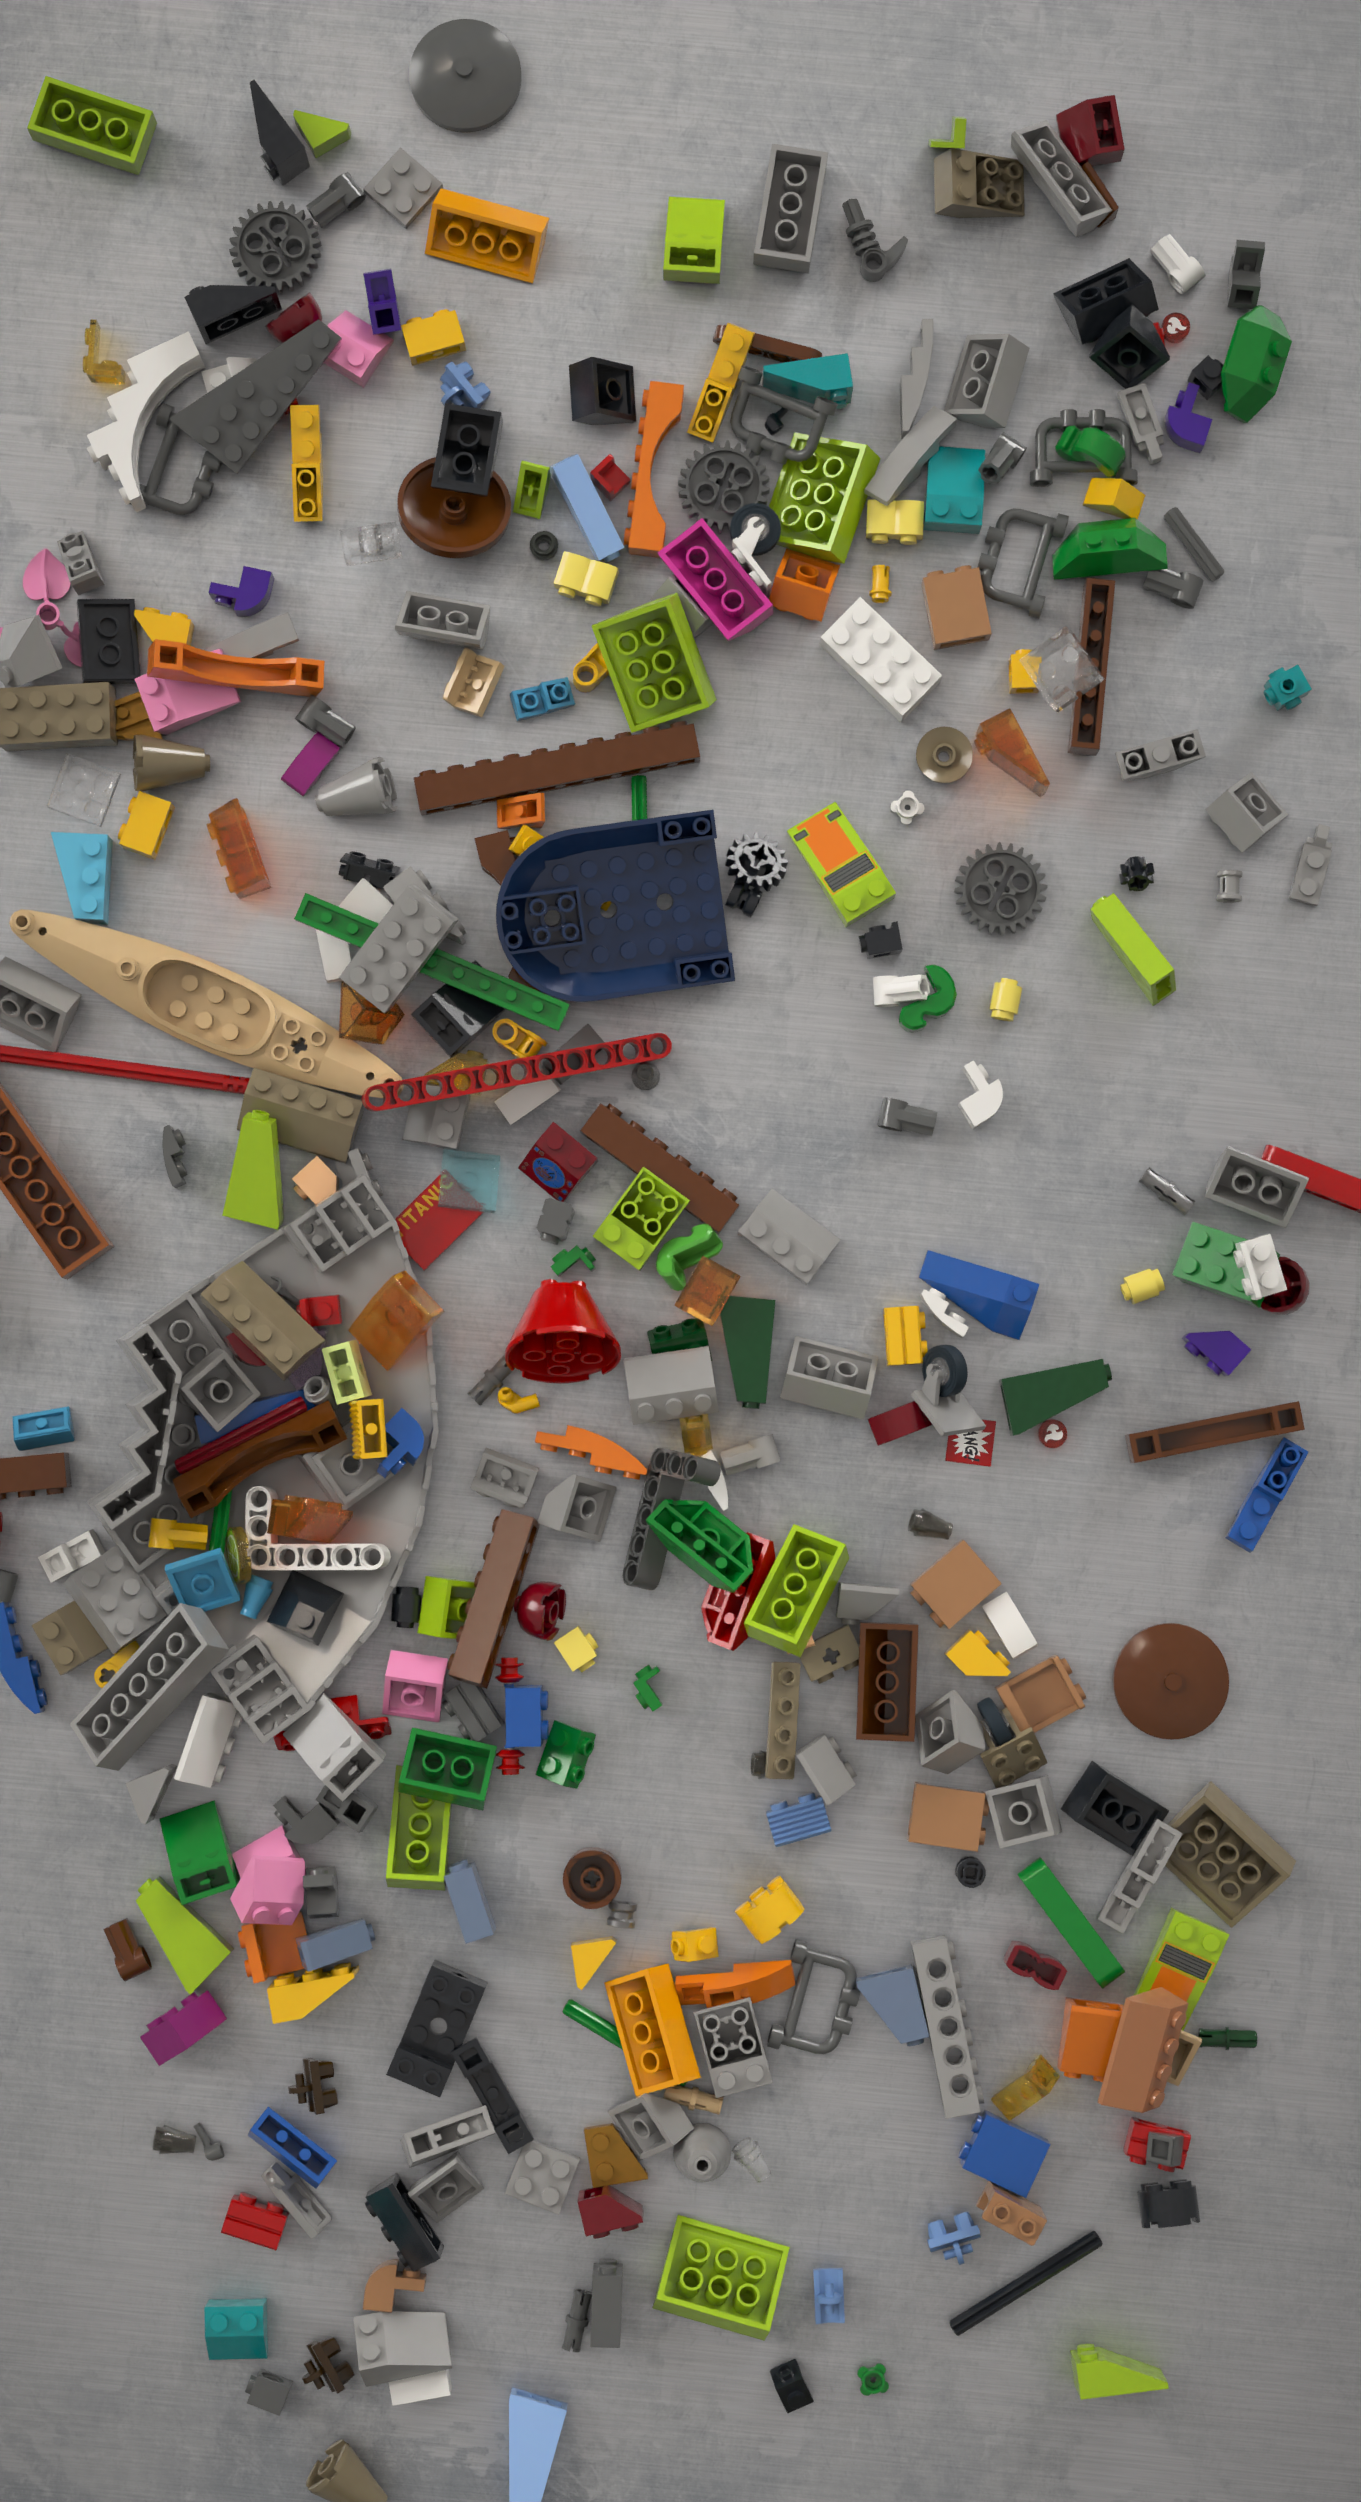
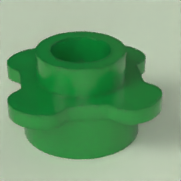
(869, 2387)

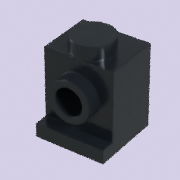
(1207, 376)
(881, 941)

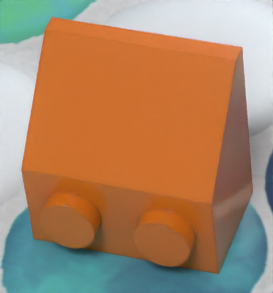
(803, 585)

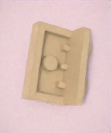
(472, 682)

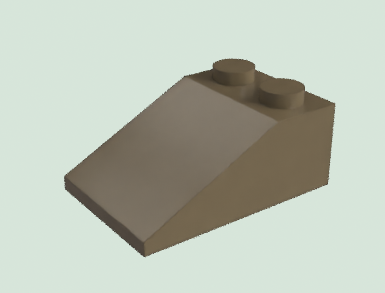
(69, 1638)

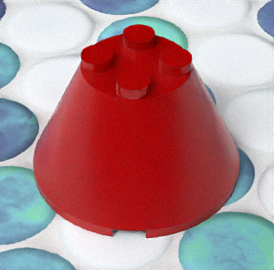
(562, 1336)

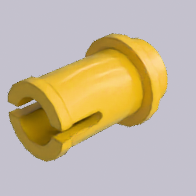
(880, 584)

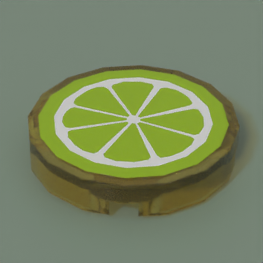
(237, 1557)

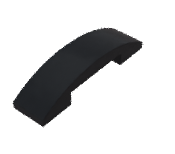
(493, 2093)

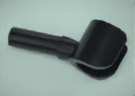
(773, 423)

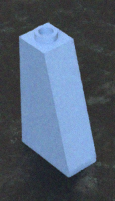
(586, 508)
(533, 2439)

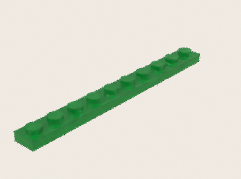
(441, 966)

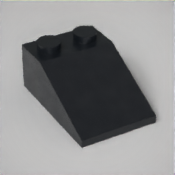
(281, 148)
(228, 308)
(467, 449)
(1112, 1808)

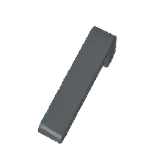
(663, 1481)

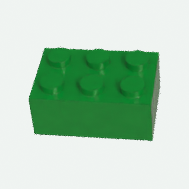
(1210, 1263)
(447, 1769)

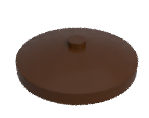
(451, 521)
(1170, 1681)

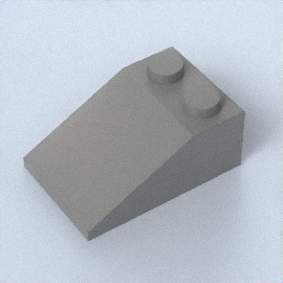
(401, 2345)

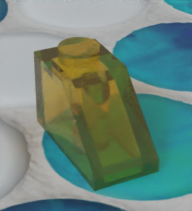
(458, 1062)
(696, 1434)

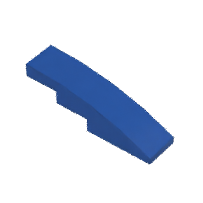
(252, 1411)

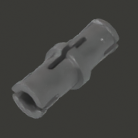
(1167, 1191)

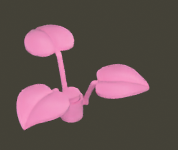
(48, 579)

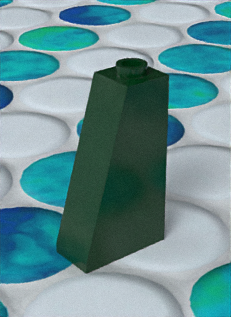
(748, 1341)
(1043, 1394)

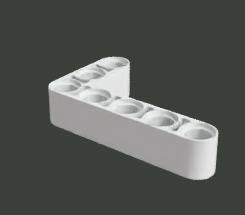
(303, 1552)

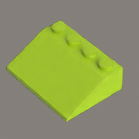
(823, 497)
(654, 663)
(721, 2278)

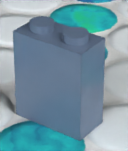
(469, 1901)

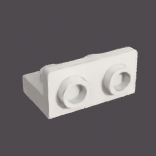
(1260, 1267)

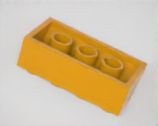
(486, 235)
(652, 2029)

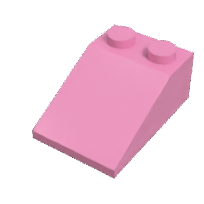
(181, 703)

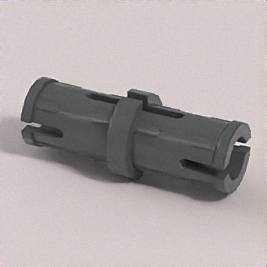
(490, 1381)
(577, 2320)

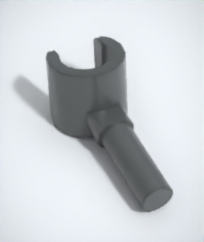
(284, 1293)
(212, 2151)

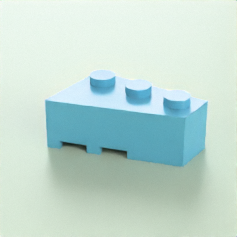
(86, 873)

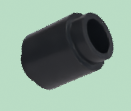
(406, 1606)

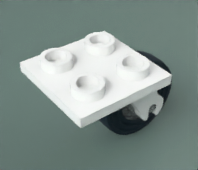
(754, 532)

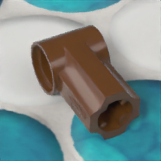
(130, 1957)

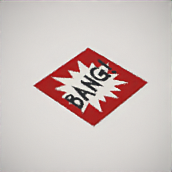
(972, 1447)

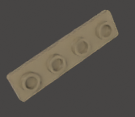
(782, 1720)

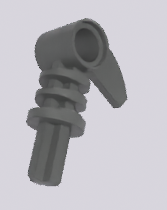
(866, 247)

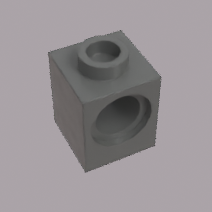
(268, 2391)

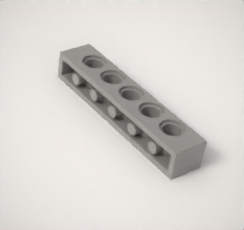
(954, 2102)

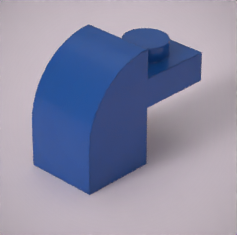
(407, 1440)

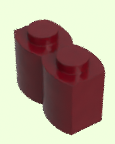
(1041, 1967)

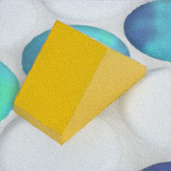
(1114, 497)
(588, 1957)

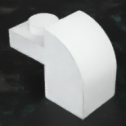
(986, 1100)

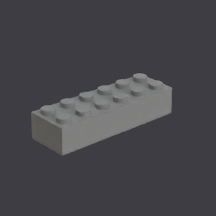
(149, 1687)

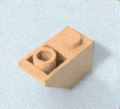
(316, 1181)

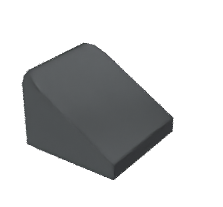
(1164, 2148)

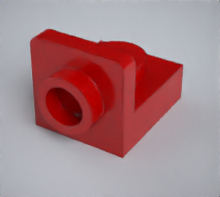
(320, 1310)

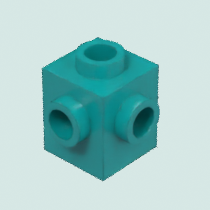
(1294, 683)

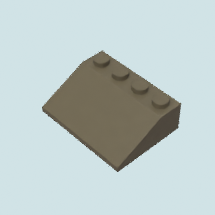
(1226, 1855)

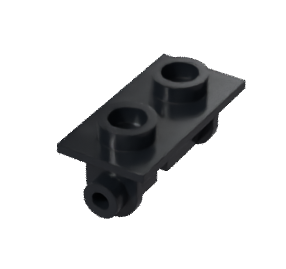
(358, 866)

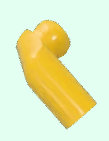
(516, 1403)

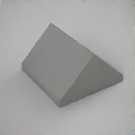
(149, 1792)
(445, 2187)

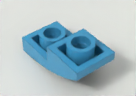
(542, 699)

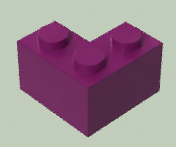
(182, 2028)

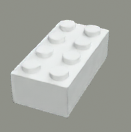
(880, 659)

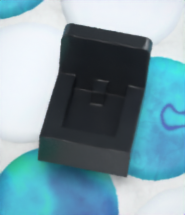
(791, 2386)

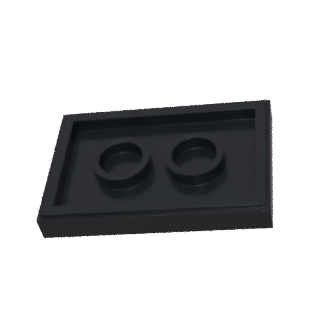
(108, 640)

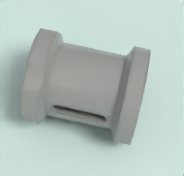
(1229, 886)

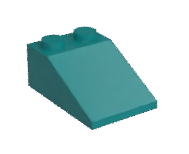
(814, 377)
(954, 491)

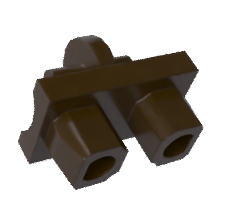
(317, 2098)
(334, 2377)

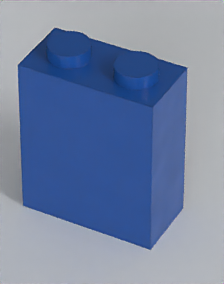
(1004, 2153)

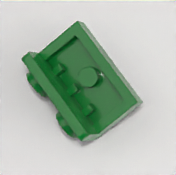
(566, 1755)

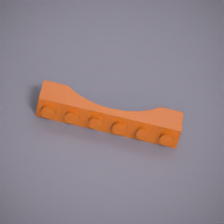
(662, 413)
(191, 664)

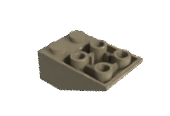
(978, 185)

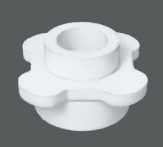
(907, 815)

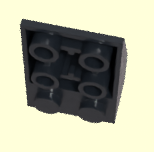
(455, 1017)

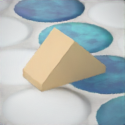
(1183, 2057)

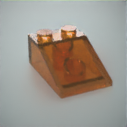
(1009, 750)
(395, 1319)

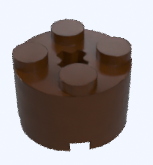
(606, 1886)

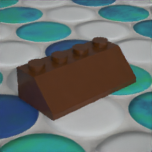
(887, 1681)

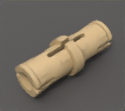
(694, 2098)

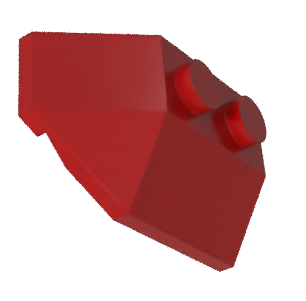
(727, 1611)

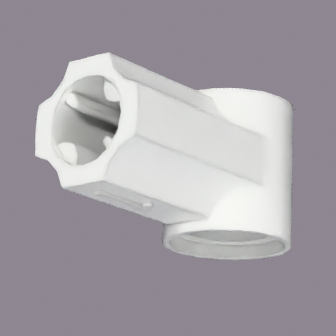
(1181, 269)
(893, 990)

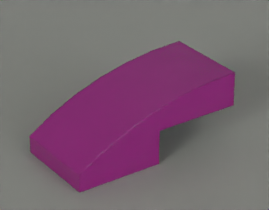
(310, 764)

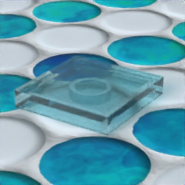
(469, 1181)

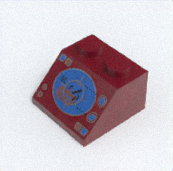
(557, 1162)

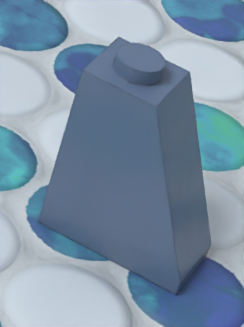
(334, 1944)
(897, 2002)

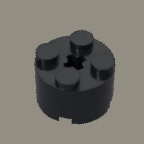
(1168, 2205)

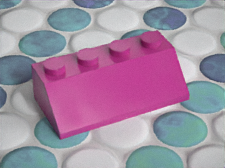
(716, 581)

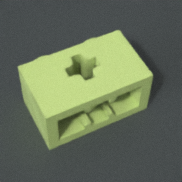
(346, 1371)

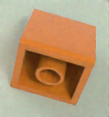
(1087, 2037)

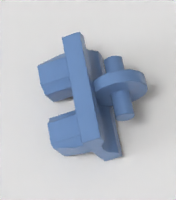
(459, 390)
(940, 2239)
(829, 2295)

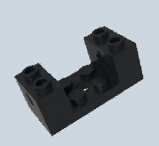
(426, 2056)

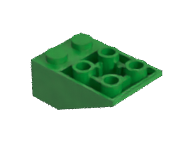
(199, 1852)

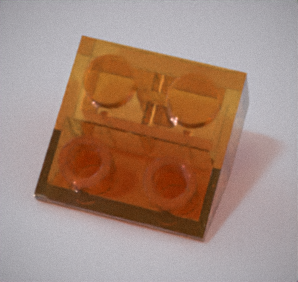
(307, 1518)

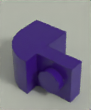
(382, 301)
(1183, 426)
(251, 595)

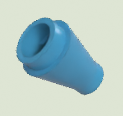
(255, 1595)

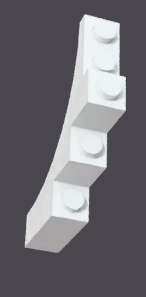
(152, 379)

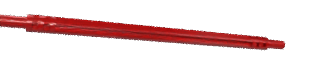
(123, 1069)

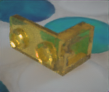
(108, 370)
(1026, 2089)

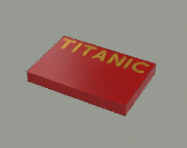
(431, 1229)

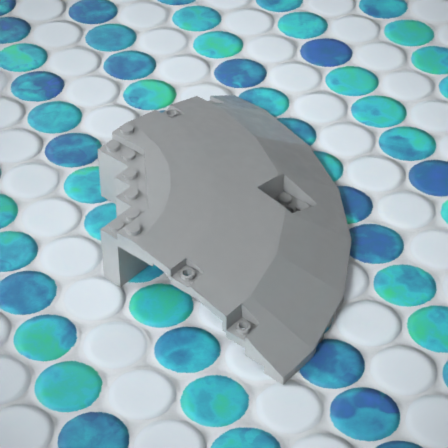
(347, 1255)

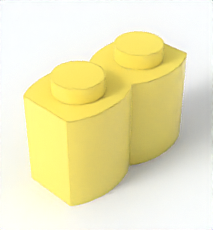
(897, 521)
(586, 579)

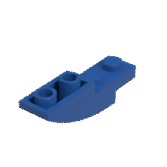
(1266, 1494)
(19, 1671)

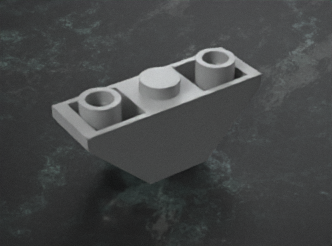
(80, 563)
(1160, 756)

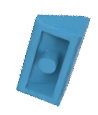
(43, 1428)

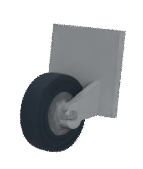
(941, 1395)

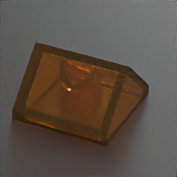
(363, 1020)
(707, 1291)

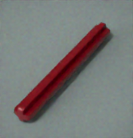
(241, 1435)

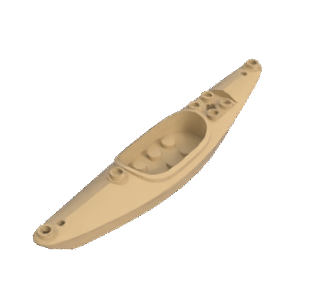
(203, 1003)

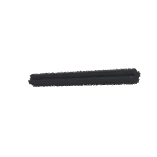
(1025, 2283)

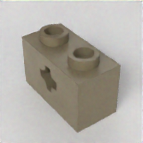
(839, 1639)

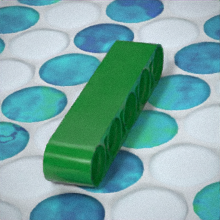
(1071, 1922)

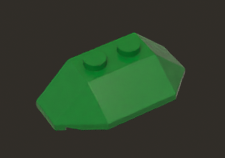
(1254, 363)
(1109, 549)
(704, 1541)

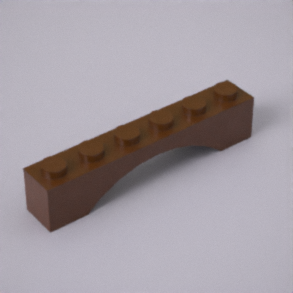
(496, 861)
(1214, 1432)
(213, 1480)

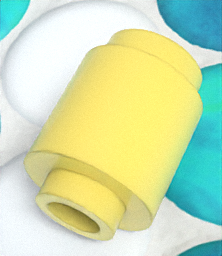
(1005, 999)
(1142, 1286)

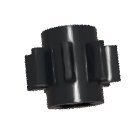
(1136, 873)

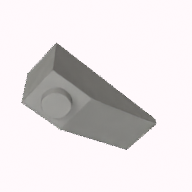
(446, 2136)

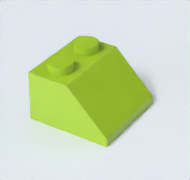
(444, 1606)

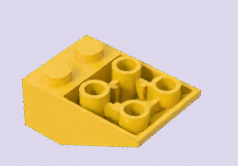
(297, 1996)

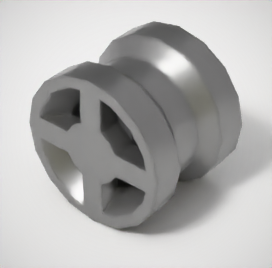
(621, 1914)

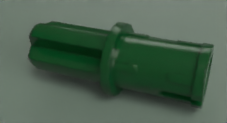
(1228, 2038)

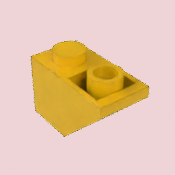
(165, 627)
(974, 1658)

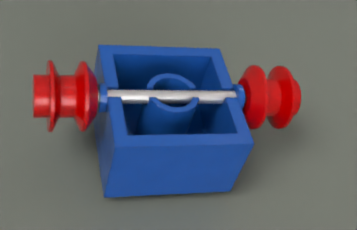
(523, 1715)

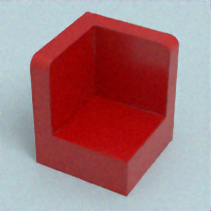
(609, 478)

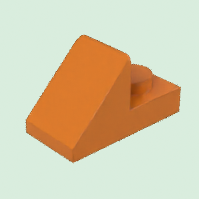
(521, 811)

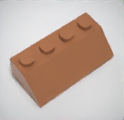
(1143, 2051)

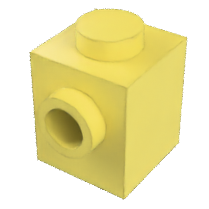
(577, 1649)

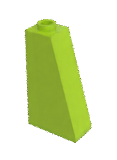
(1134, 948)
(255, 1178)
(183, 1934)

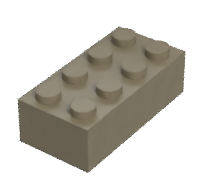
(58, 716)

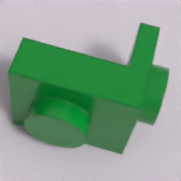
(565, 1259)
(646, 1694)

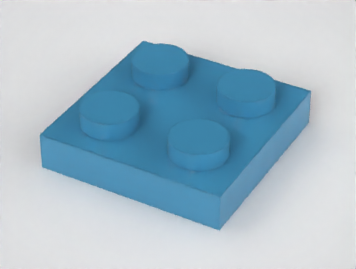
(203, 1580)

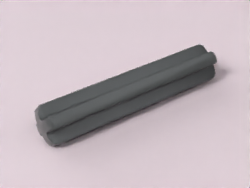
(1194, 544)

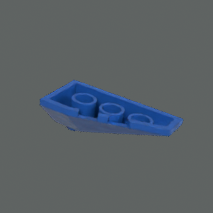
(988, 1295)

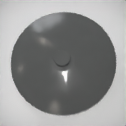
(465, 75)

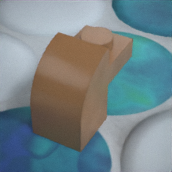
(385, 2280)

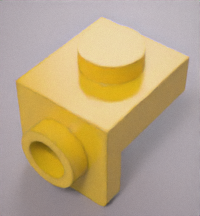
(694, 1944)

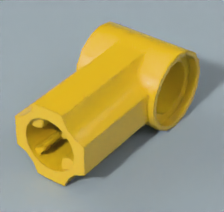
(170, 1534)

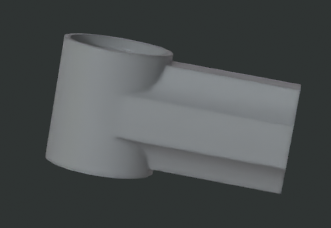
(756, 1454)

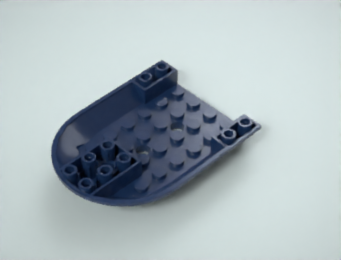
(638, 946)

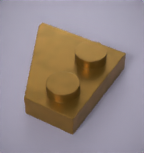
(133, 718)
(610, 2157)

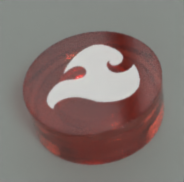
(1175, 327)
(1052, 1433)

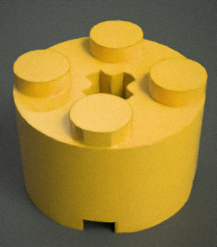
(770, 1910)

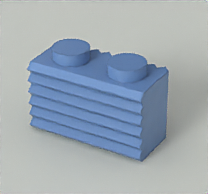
(798, 1820)

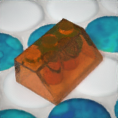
(238, 850)

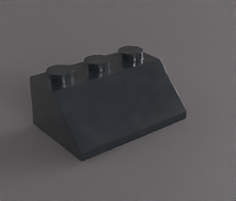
(1102, 297)
(404, 2223)

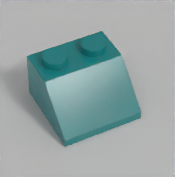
(236, 2328)

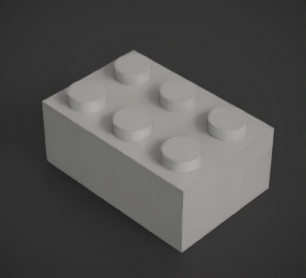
(114, 1599)

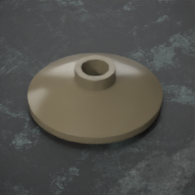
(948, 741)

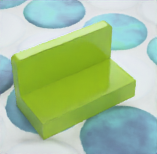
(958, 135)

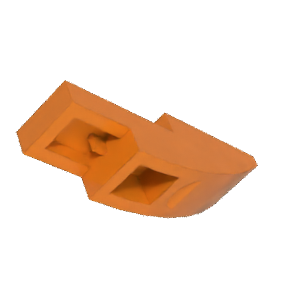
(604, 1452)
(747, 1980)

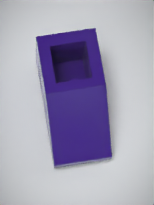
(1219, 1348)

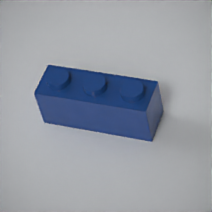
(292, 2147)

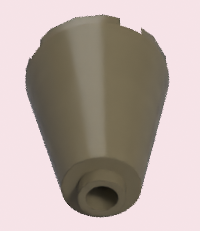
(166, 763)
(344, 2477)

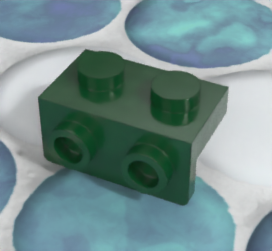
(676, 1337)

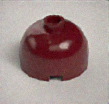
(295, 318)
(1296, 1293)
(539, 1609)

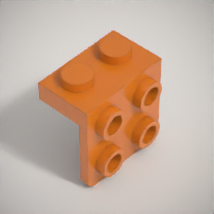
(271, 1948)

